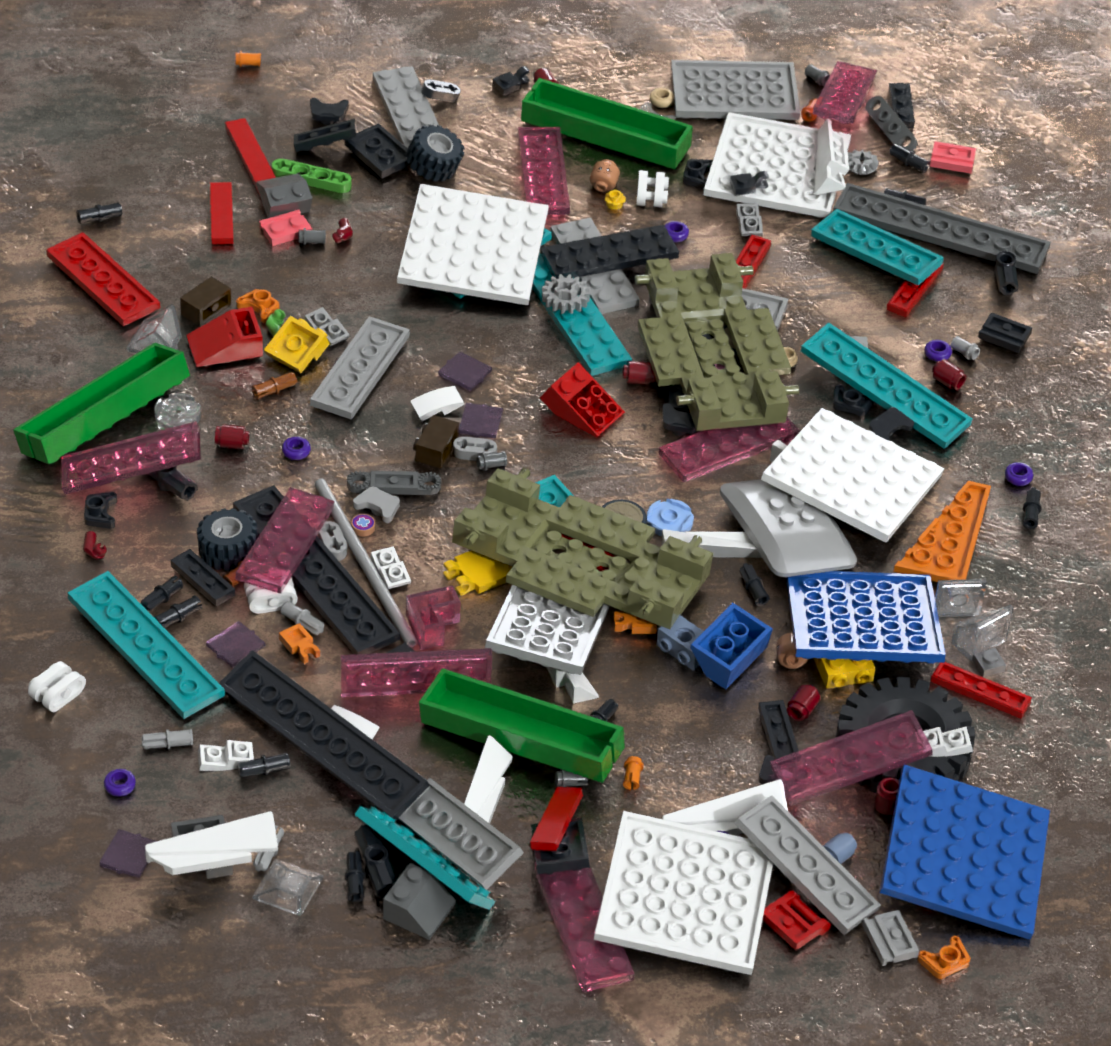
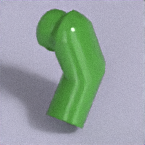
(275, 321)

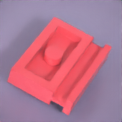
(952, 157)
(284, 227)

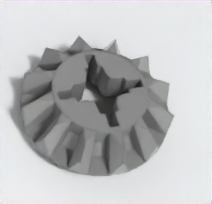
(869, 165)

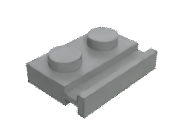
(890, 937)

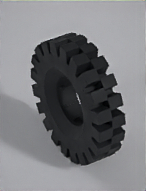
(931, 711)

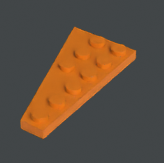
(950, 540)

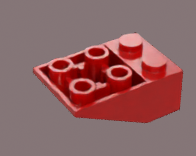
(227, 338)
(582, 401)

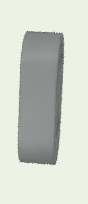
(473, 447)
(336, 540)

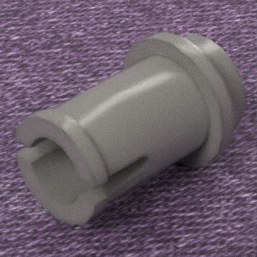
(970, 350)

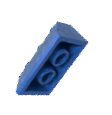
(730, 645)

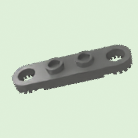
(891, 123)
(395, 482)

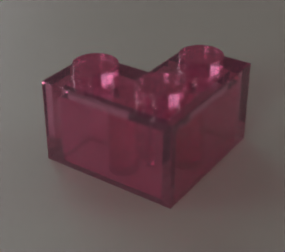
(430, 613)

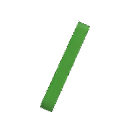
(340, 182)

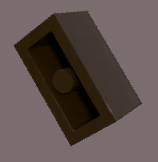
(205, 301)
(436, 441)

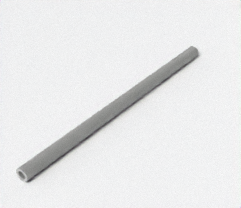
(367, 566)

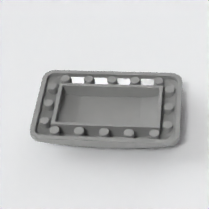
(788, 531)

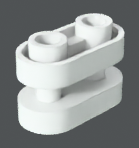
(660, 184)
(264, 600)
(56, 686)

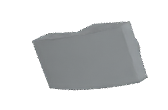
(749, 219)
(333, 328)

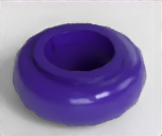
(681, 229)
(944, 350)
(296, 454)
(1019, 480)
(117, 775)

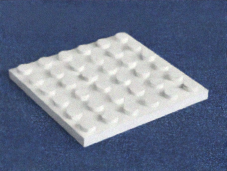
(775, 147)
(473, 244)
(853, 474)
(685, 893)

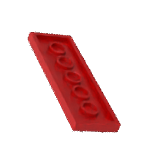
(103, 279)

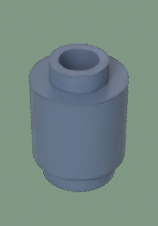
(841, 846)

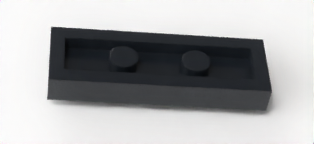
(902, 103)
(325, 135)
(203, 577)
(777, 728)

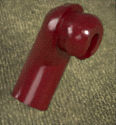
(344, 232)
(91, 548)

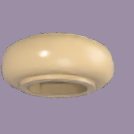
(662, 97)

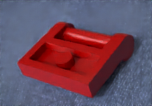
(792, 926)

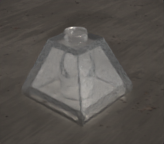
(158, 328)
(960, 597)
(982, 631)
(287, 887)

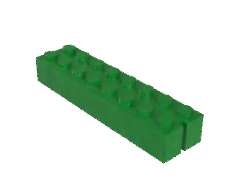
(607, 123)
(101, 403)
(522, 725)

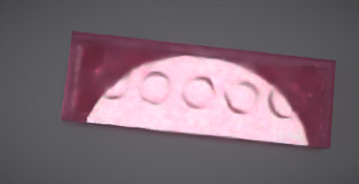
(844, 92)
(544, 168)
(721, 447)
(131, 457)
(285, 540)
(409, 670)
(851, 758)
(576, 909)

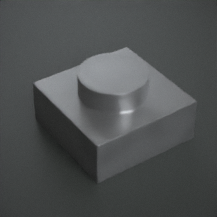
(989, 662)

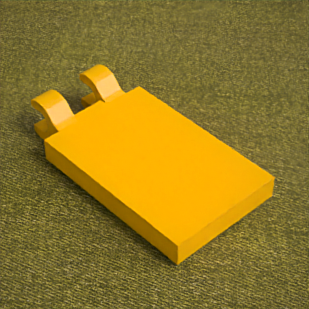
(478, 572)

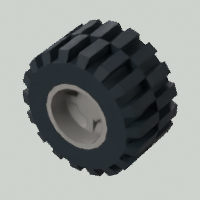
(435, 152)
(226, 538)

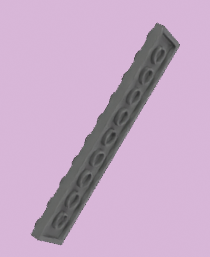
(941, 227)

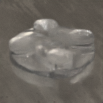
(166, 410)

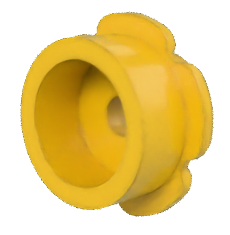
(614, 199)

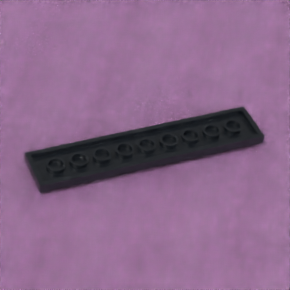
(329, 585)
(324, 735)

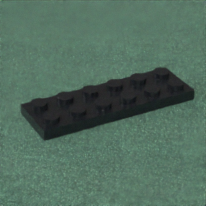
(609, 252)

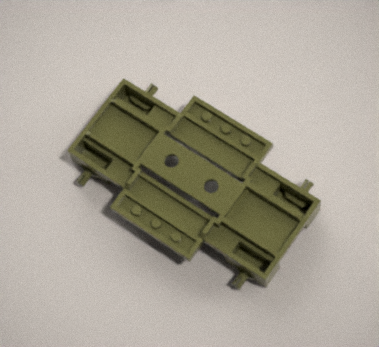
(698, 304)
(520, 532)

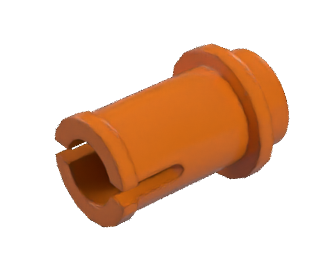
(248, 59)
(808, 110)
(633, 767)

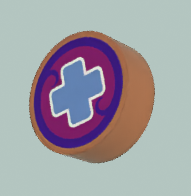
(363, 525)

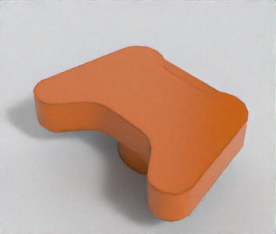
(260, 302)
(947, 961)

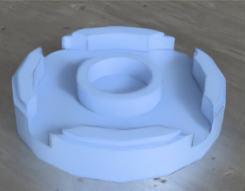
(670, 516)

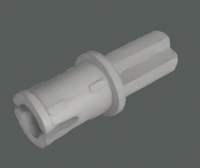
(303, 617)
(167, 739)
(263, 859)

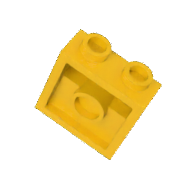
(297, 344)
(845, 671)

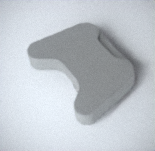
(379, 502)

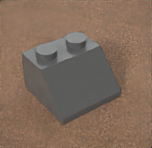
(285, 195)
(417, 902)

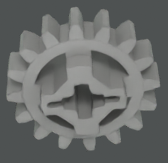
(566, 294)

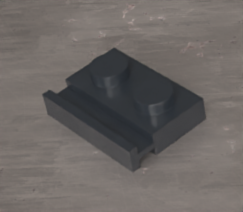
(1005, 332)

